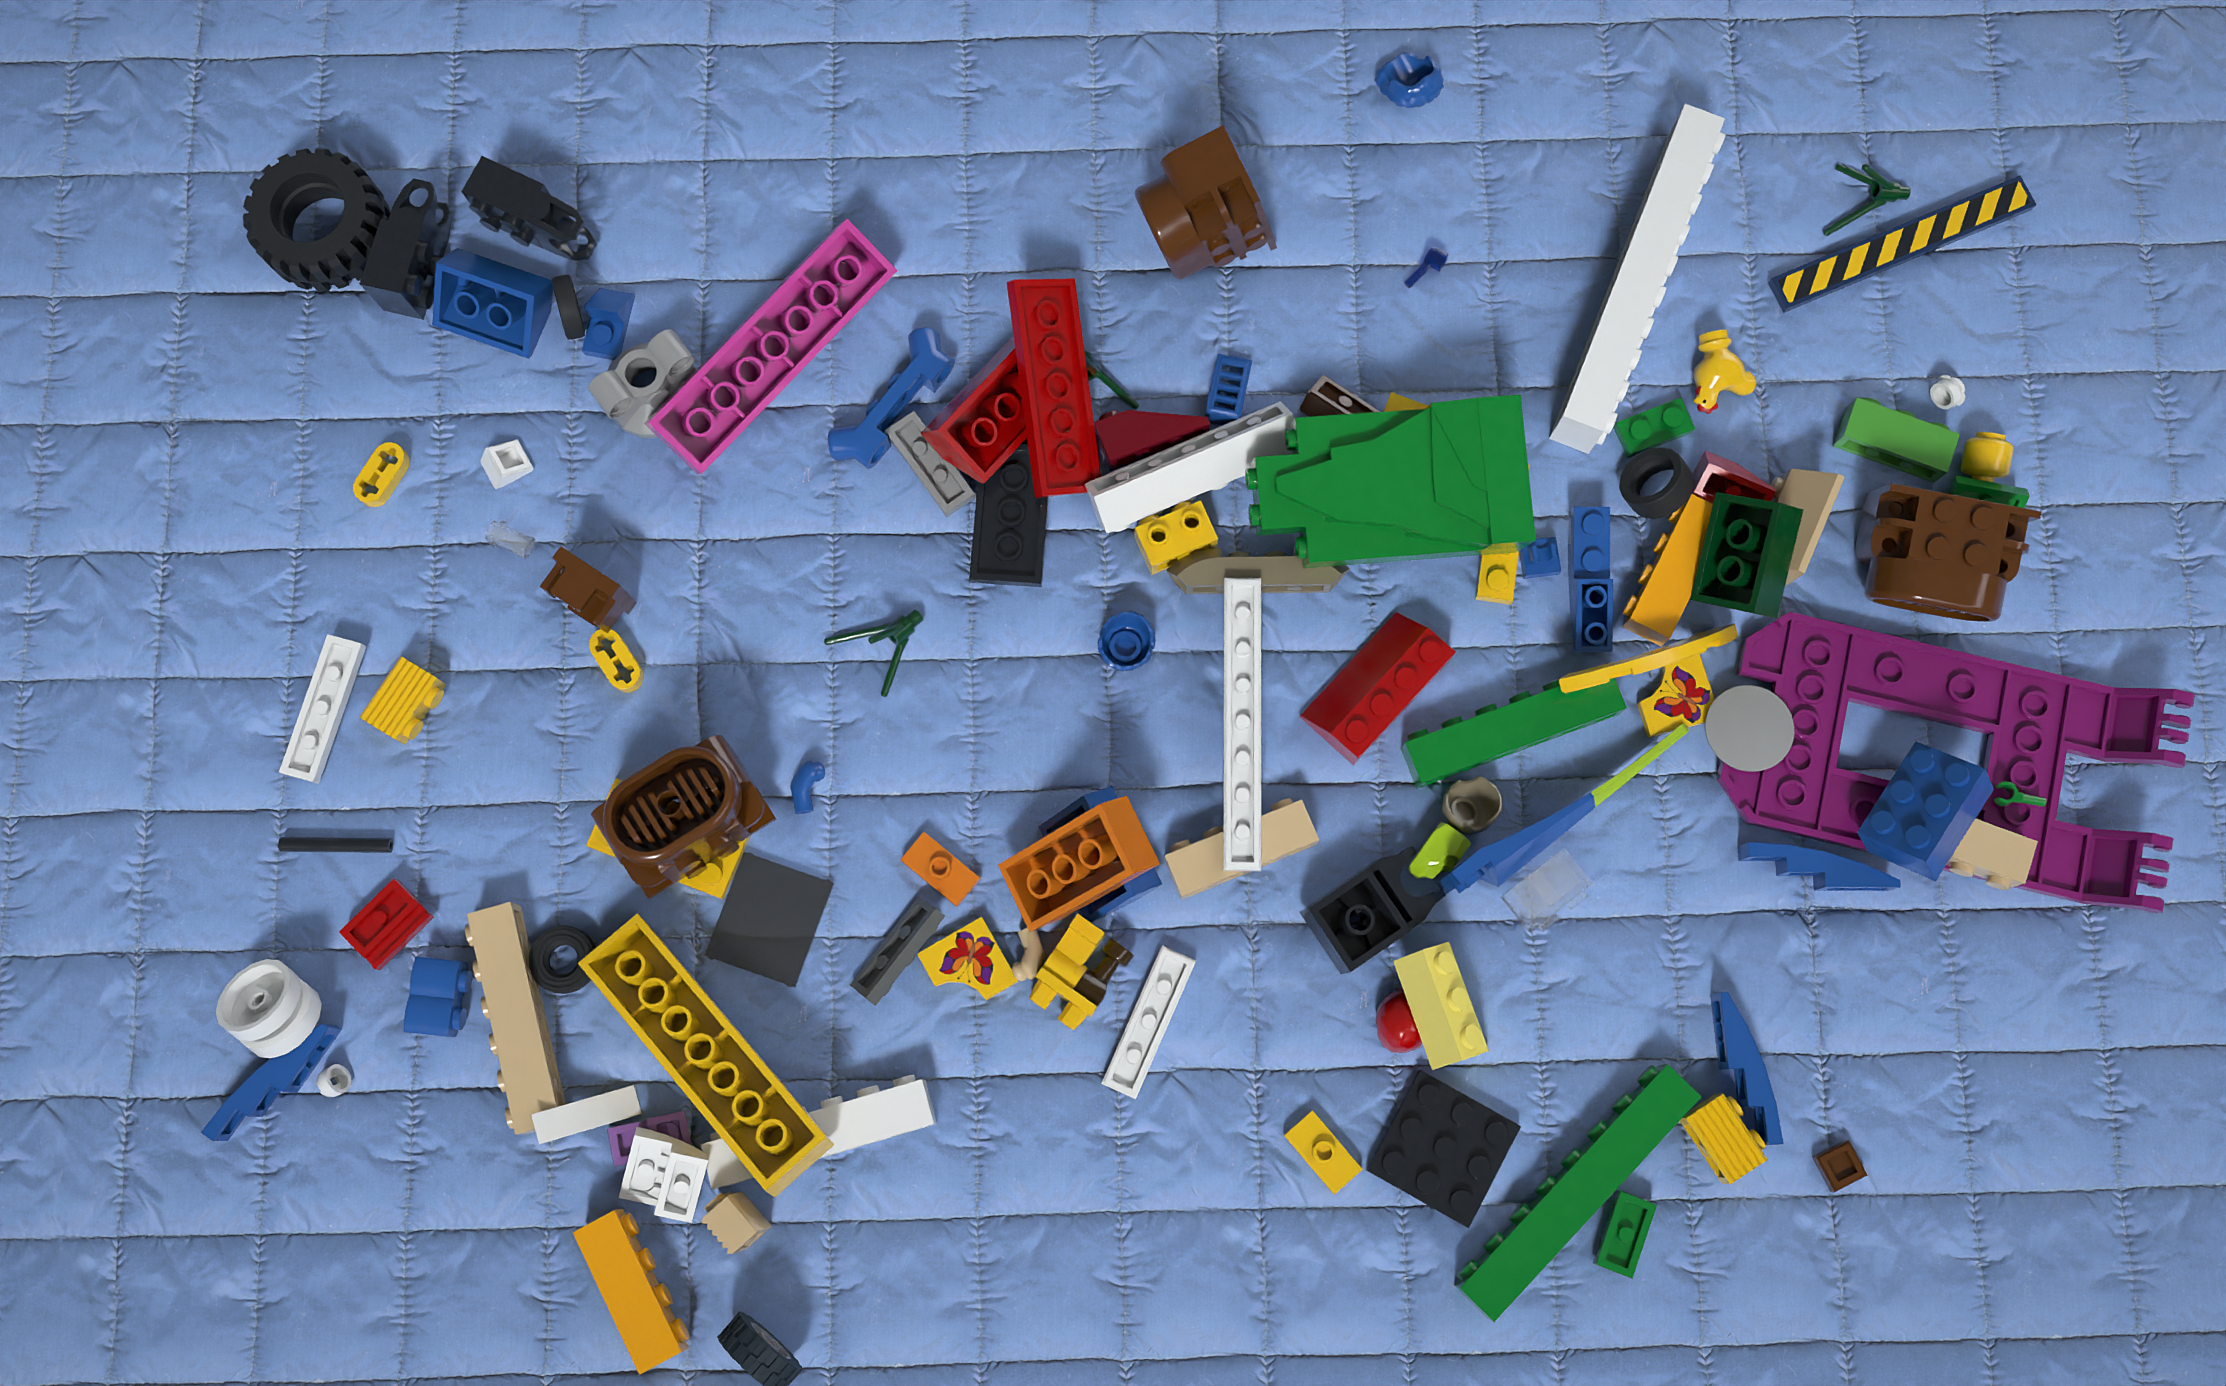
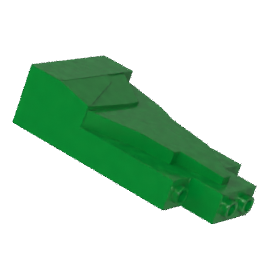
(1399, 484)

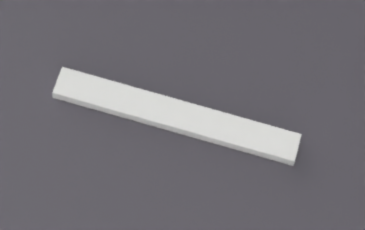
(1242, 725)

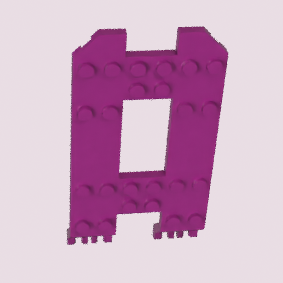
(2029, 726)

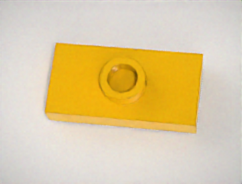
(1322, 1152)

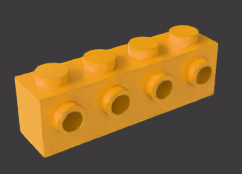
(1671, 578)
(631, 1289)

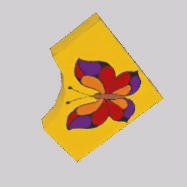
(1680, 698)
(971, 959)

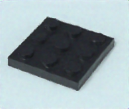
(1443, 1148)

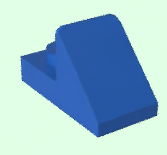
(608, 323)

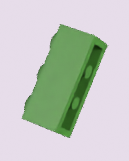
(1896, 439)

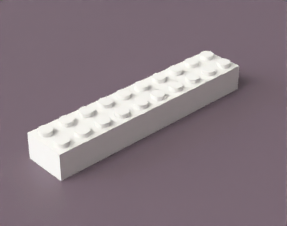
(1639, 280)

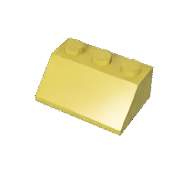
(1441, 1005)

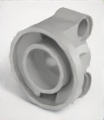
(632, 405)

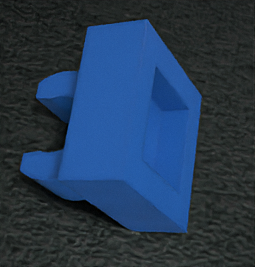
(1540, 558)

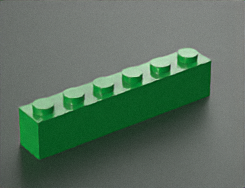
(1507, 729)

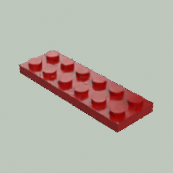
(1054, 385)

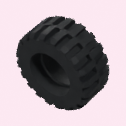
(290, 189)

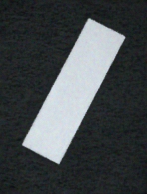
(586, 1114)

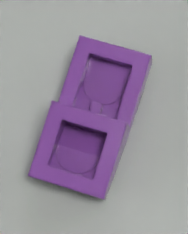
(622, 1136)

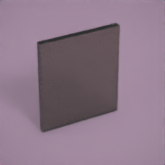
(769, 919)

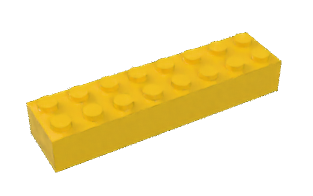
(706, 1055)

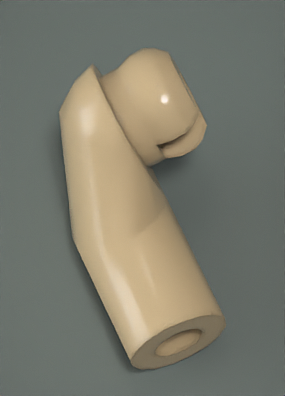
(1032, 957)

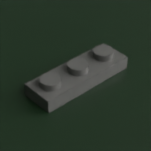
(897, 950)

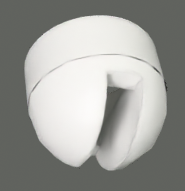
(341, 1076)

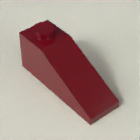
(1140, 434)

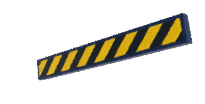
(1901, 244)

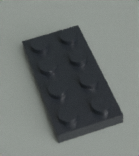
(1009, 526)

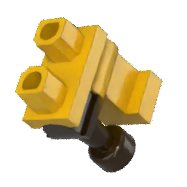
(1070, 979)

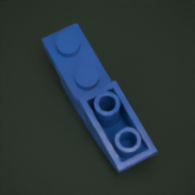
(1590, 580)

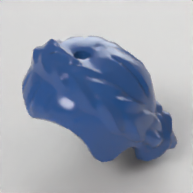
(1410, 80)

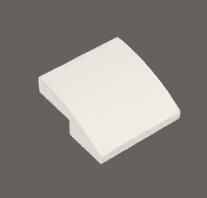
(664, 1174)

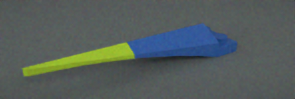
(1507, 856)

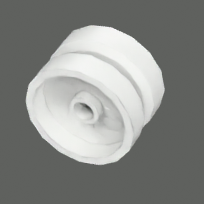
(268, 1008)

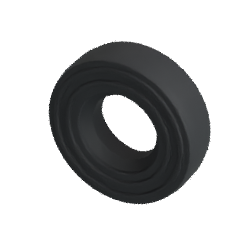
(568, 307)
(540, 959)

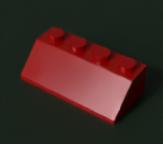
(983, 419)
(1377, 686)

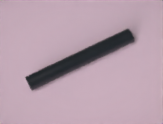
(324, 844)

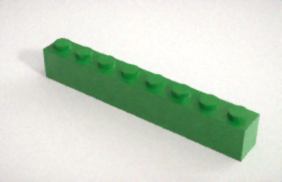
(1576, 1191)

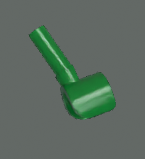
(2015, 796)

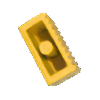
(403, 701)
(1724, 1138)

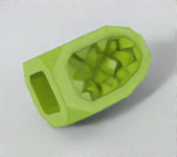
(1439, 852)

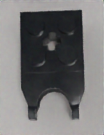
(524, 210)
(406, 253)
(1380, 903)

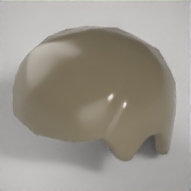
(1472, 805)

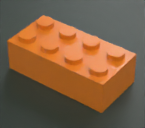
(1078, 863)

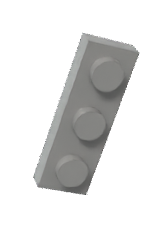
(936, 475)

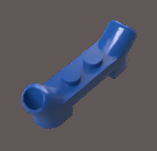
(867, 441)

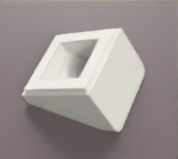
(505, 463)

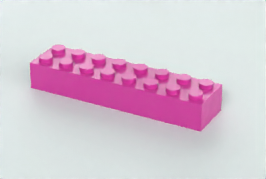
(771, 347)

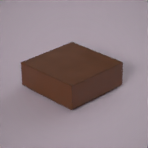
(1839, 1166)

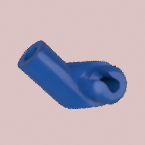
(801, 784)

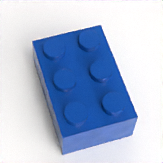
(1925, 810)

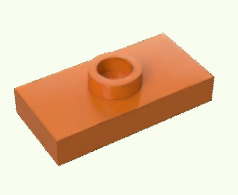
(940, 869)

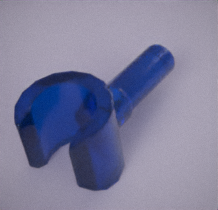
(1435, 259)

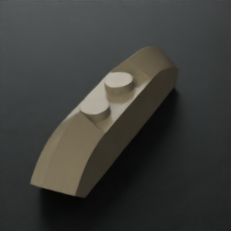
(1206, 569)

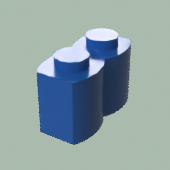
(437, 997)

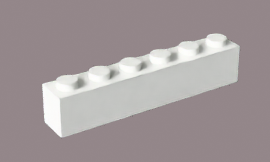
(1188, 468)
(848, 1125)

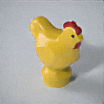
(1719, 371)

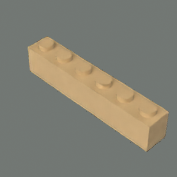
(515, 1014)

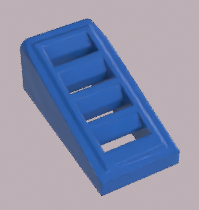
(1223, 415)

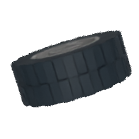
(759, 1352)

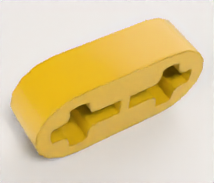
(380, 474)
(609, 664)

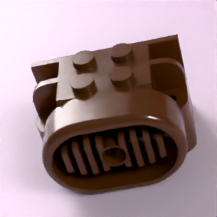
(1204, 206)
(1940, 551)
(714, 814)

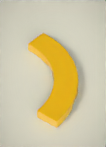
(1650, 660)

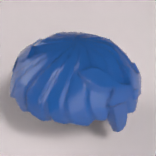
(1126, 641)

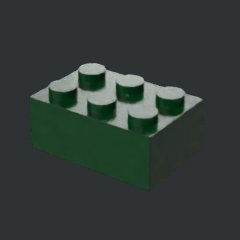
(1746, 554)

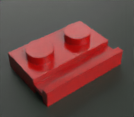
(386, 924)

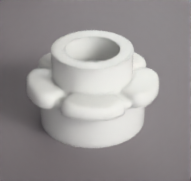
(1948, 392)

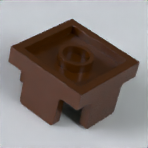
(586, 591)

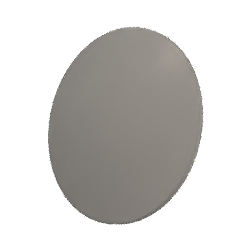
(1749, 728)

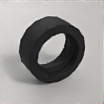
(1670, 497)

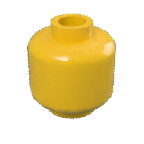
(1987, 456)

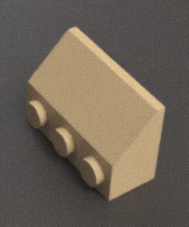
(1814, 494)

